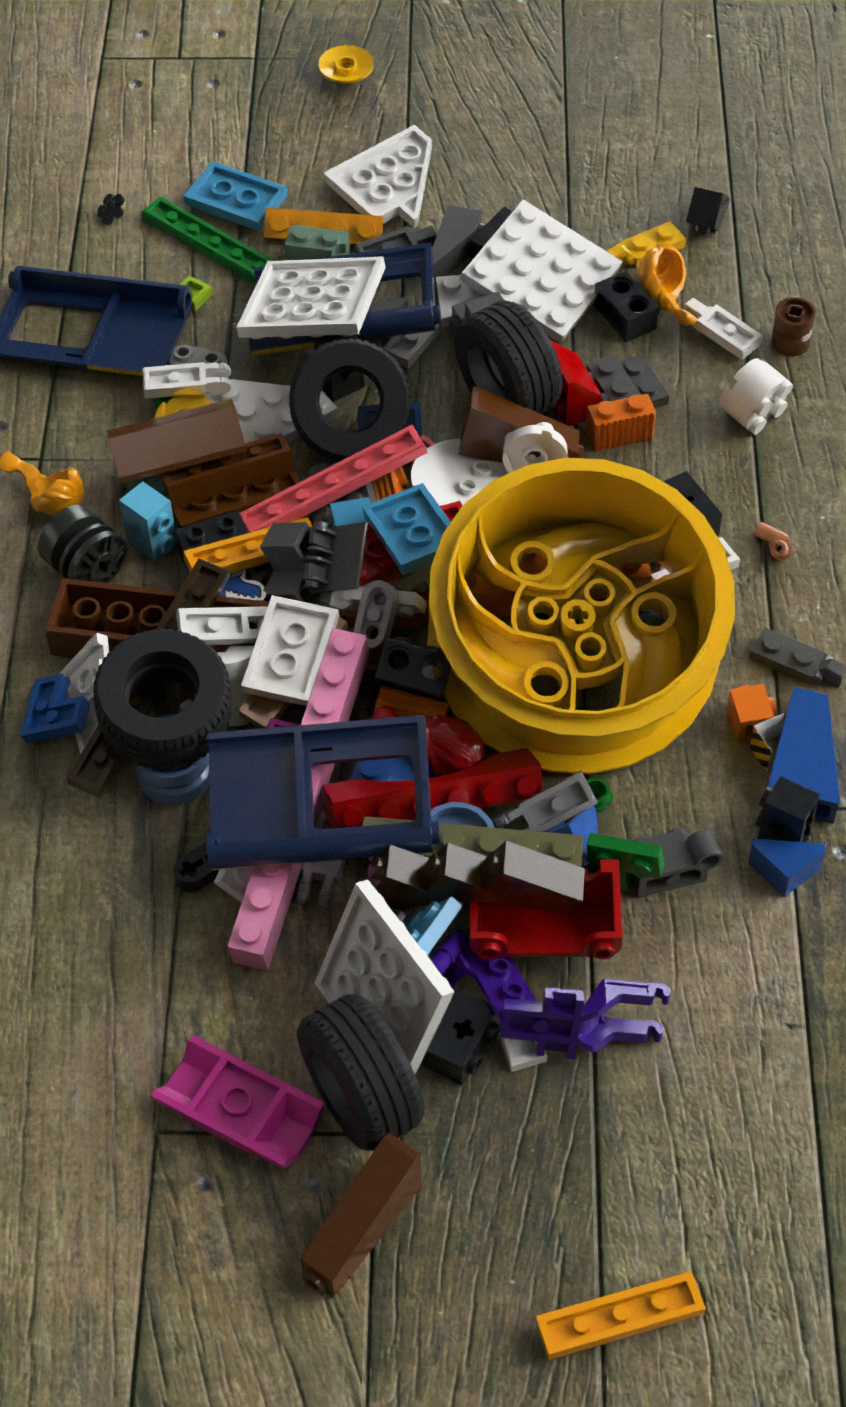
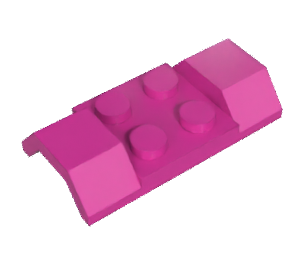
(241, 1104)

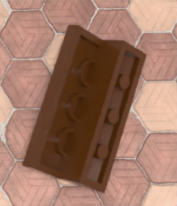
(176, 441)
(230, 481)

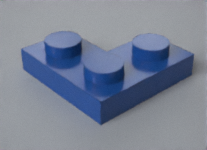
(50, 713)

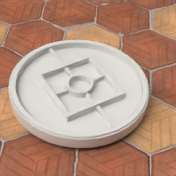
(452, 475)

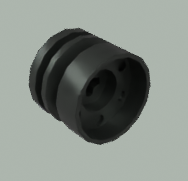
(82, 546)

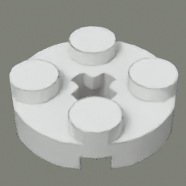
(532, 438)

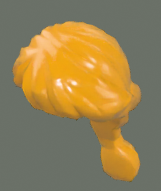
(663, 278)
(47, 493)

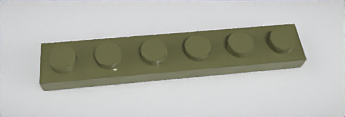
(487, 839)

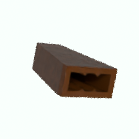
(493, 417)
(362, 1215)

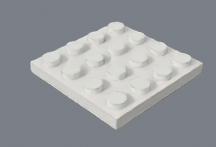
(541, 268)
(311, 298)
(387, 967)

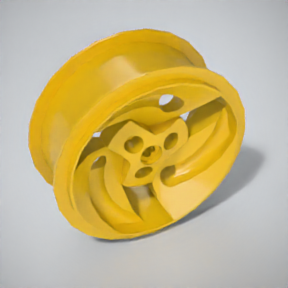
(582, 523)

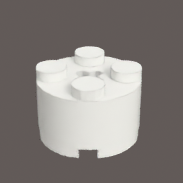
(756, 395)

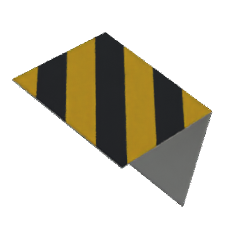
(761, 733)

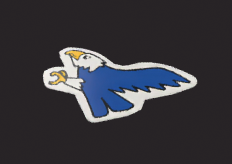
(241, 588)

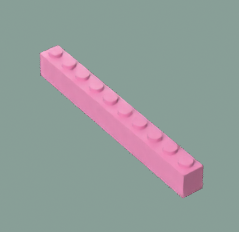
(273, 886)

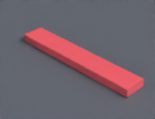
(336, 480)

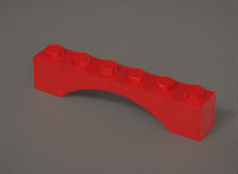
(493, 782)

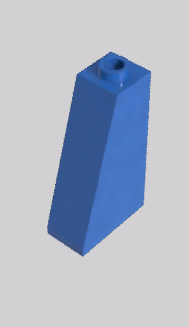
(808, 751)

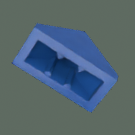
(786, 862)

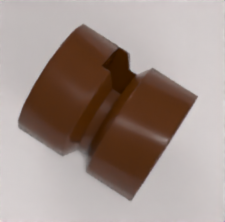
(793, 326)

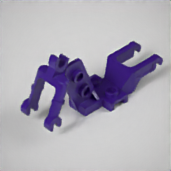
(562, 1017)

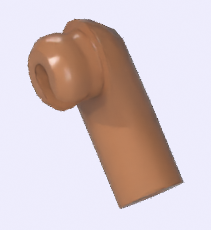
(778, 541)

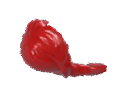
(450, 742)

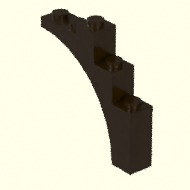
(503, 876)

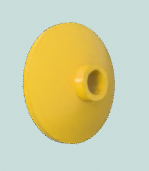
(346, 64)

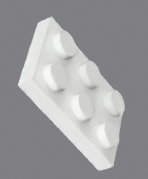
(289, 650)

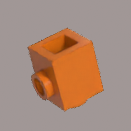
(747, 708)

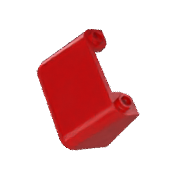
(585, 931)

